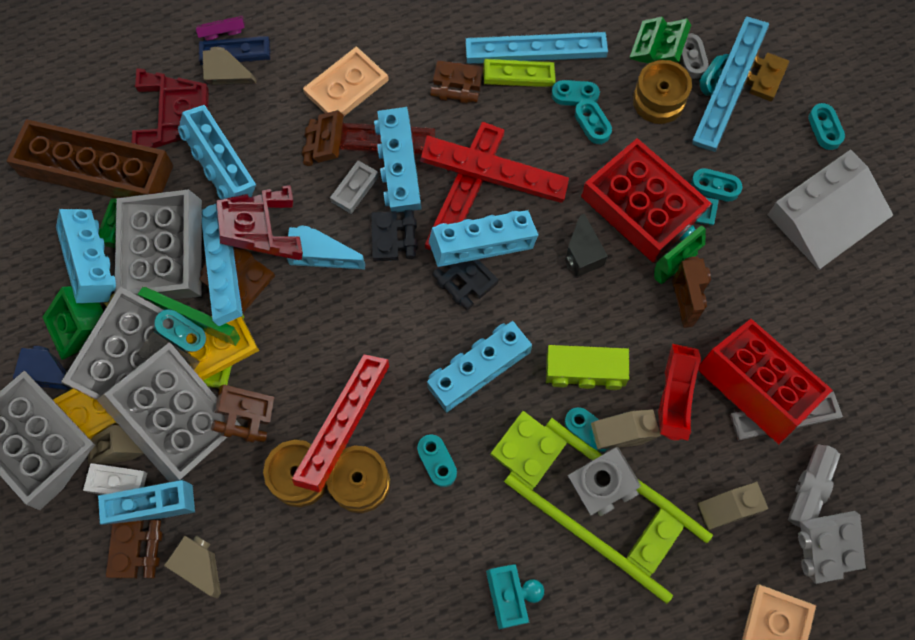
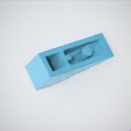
(324, 251)
(147, 503)

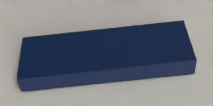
(241, 48)

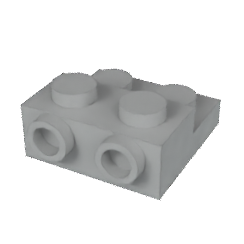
(831, 546)

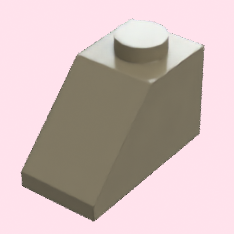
(223, 68)
(625, 429)
(112, 447)
(733, 506)
(196, 565)

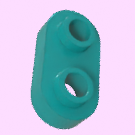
(712, 74)
(575, 92)
(593, 123)
(828, 127)
(716, 183)
(179, 331)
(582, 431)
(437, 459)

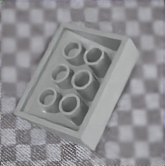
(832, 210)
(160, 244)
(113, 344)
(166, 412)
(37, 442)

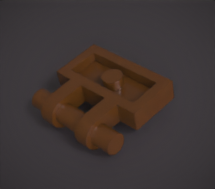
(457, 76)
(323, 138)
(244, 405)
(125, 549)

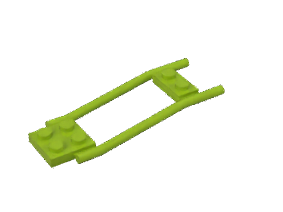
(529, 452)

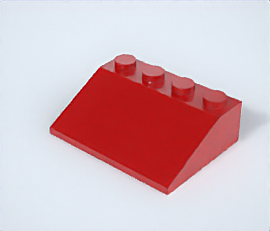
(644, 199)
(764, 380)

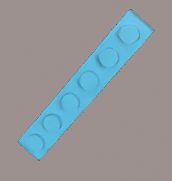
(537, 47)
(730, 84)
(220, 271)

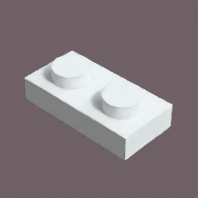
(110, 479)

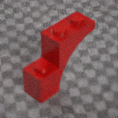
(677, 396)

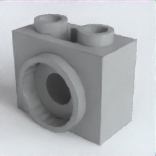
(599, 497)

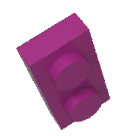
(212, 29)

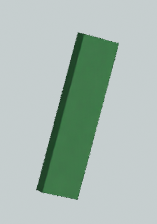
(224, 332)

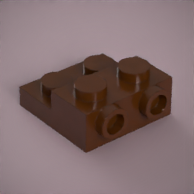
(251, 277)
(689, 286)

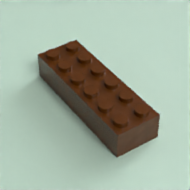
(88, 161)

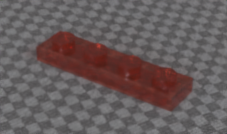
(365, 138)

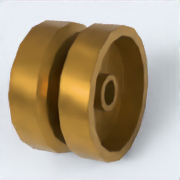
(662, 91)
(280, 469)
(369, 492)

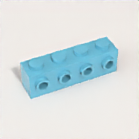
(215, 153)
(398, 160)
(482, 237)
(84, 256)
(478, 366)

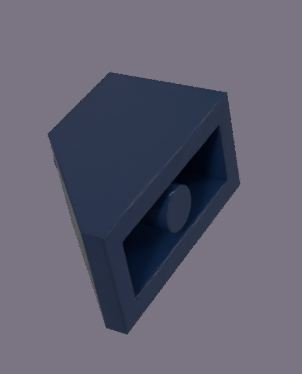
(42, 367)

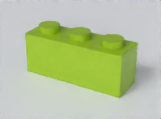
(587, 366)

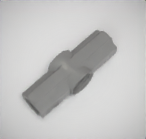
(814, 484)

